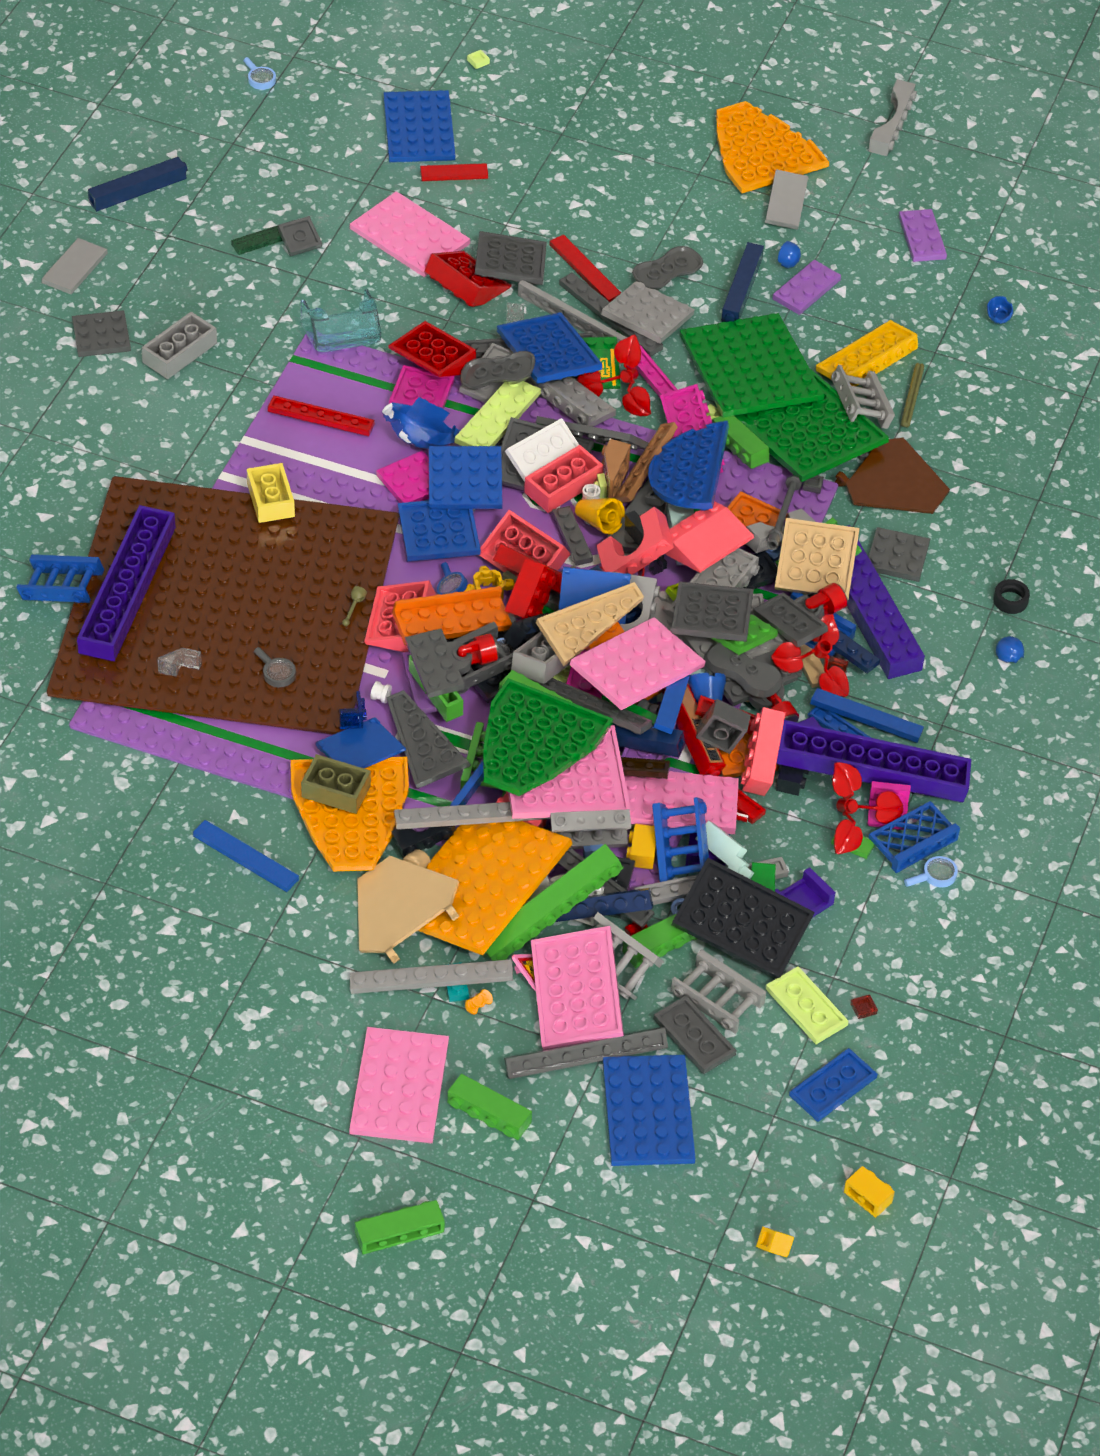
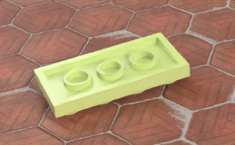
(807, 1005)

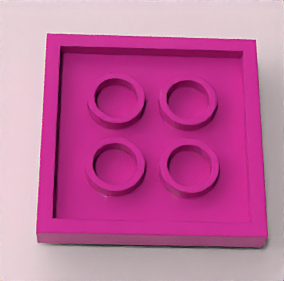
(421, 383)
(407, 478)

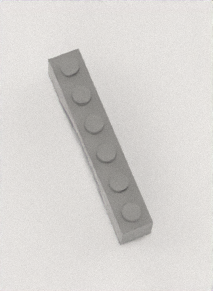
(883, 137)

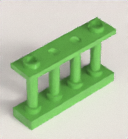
(474, 752)

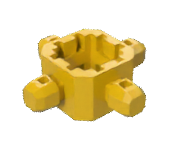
(486, 577)

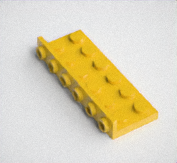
(872, 352)

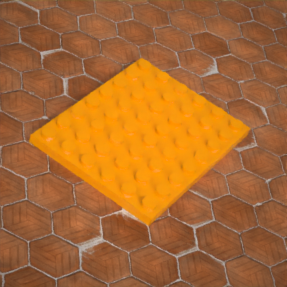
(496, 875)

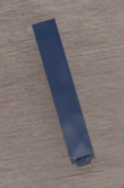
(137, 183)
(742, 282)
(652, 741)

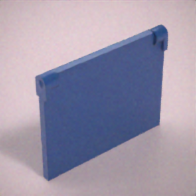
(585, 584)
(361, 745)

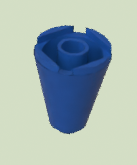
(707, 685)

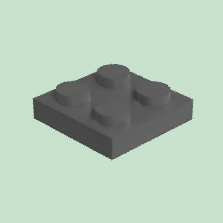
(299, 236)

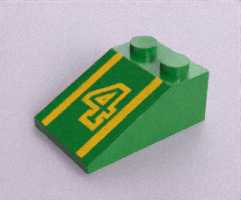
(604, 350)

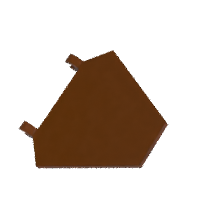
(896, 480)

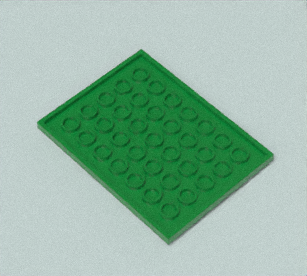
(751, 365)
(814, 434)

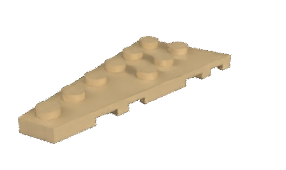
(581, 624)

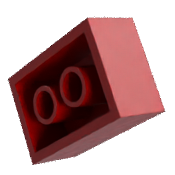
(530, 590)

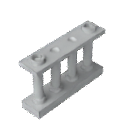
(871, 388)
(593, 827)
(633, 949)
(721, 974)

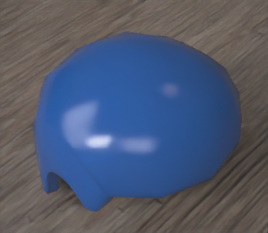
(789, 254)
(999, 309)
(1010, 649)

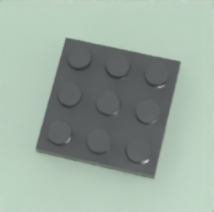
(101, 333)
(898, 554)

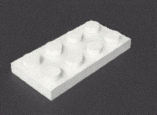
(541, 448)

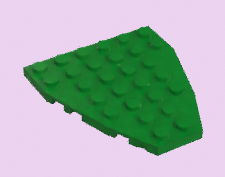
(536, 737)

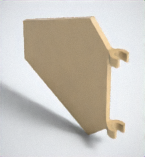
(398, 902)

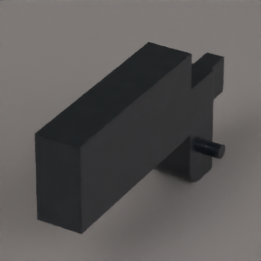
(635, 530)

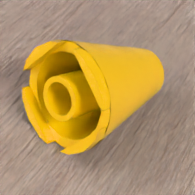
(601, 513)

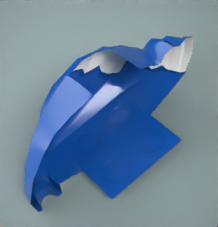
(420, 423)

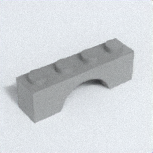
(762, 530)

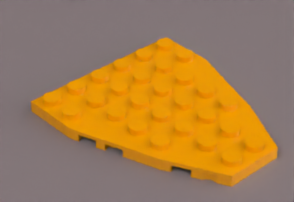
(759, 144)
(352, 839)

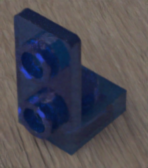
(353, 717)

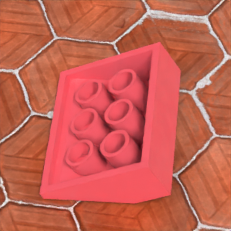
(707, 537)
(526, 539)
(382, 627)

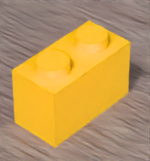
(643, 846)
(869, 1191)

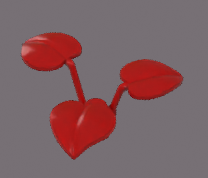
(627, 352)
(789, 659)
(844, 782)

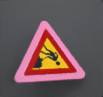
(525, 966)

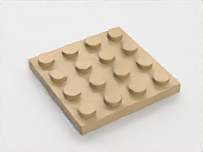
(816, 556)

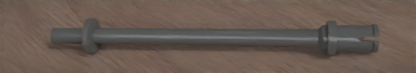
(775, 535)

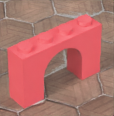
(655, 543)

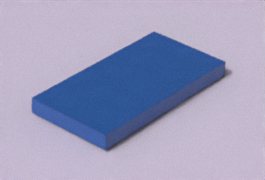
(833, 1084)

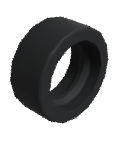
(1008, 606)

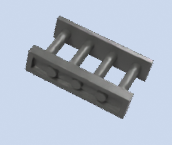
(489, 669)

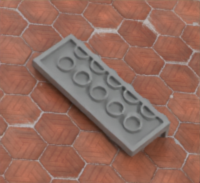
(575, 401)
(730, 571)

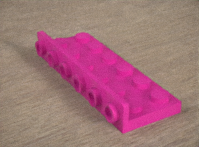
(686, 410)

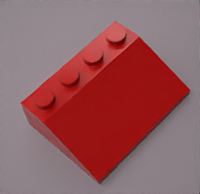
(457, 273)
(434, 350)

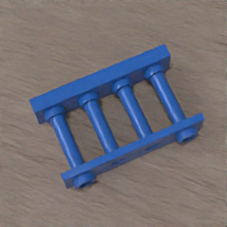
(60, 565)
(663, 833)

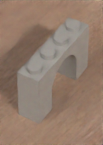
(650, 590)

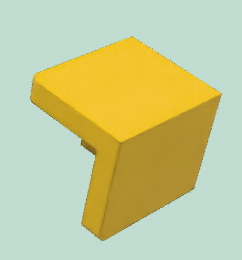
(775, 1241)

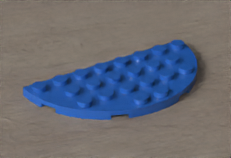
(690, 467)

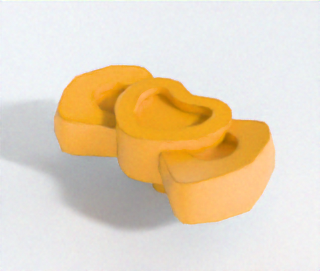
(478, 1001)

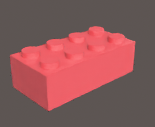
(562, 478)
(763, 751)

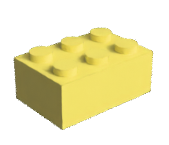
(270, 492)

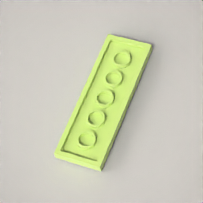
(493, 418)

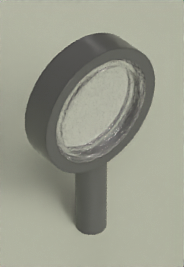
(277, 671)

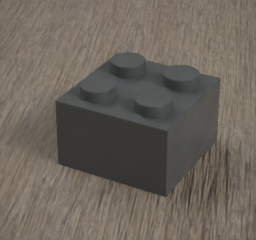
(723, 726)

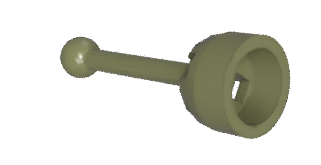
(358, 595)

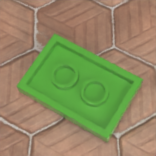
(758, 633)

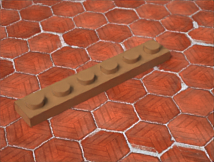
(640, 470)

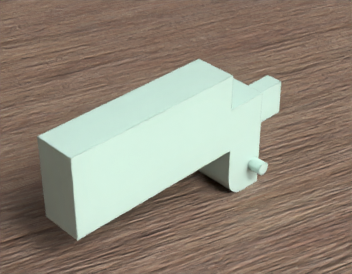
(727, 849)

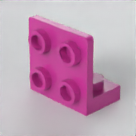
(900, 790)

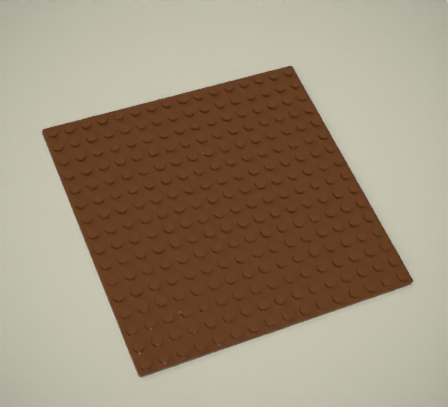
(225, 593)

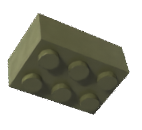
(336, 783)

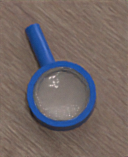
(451, 582)

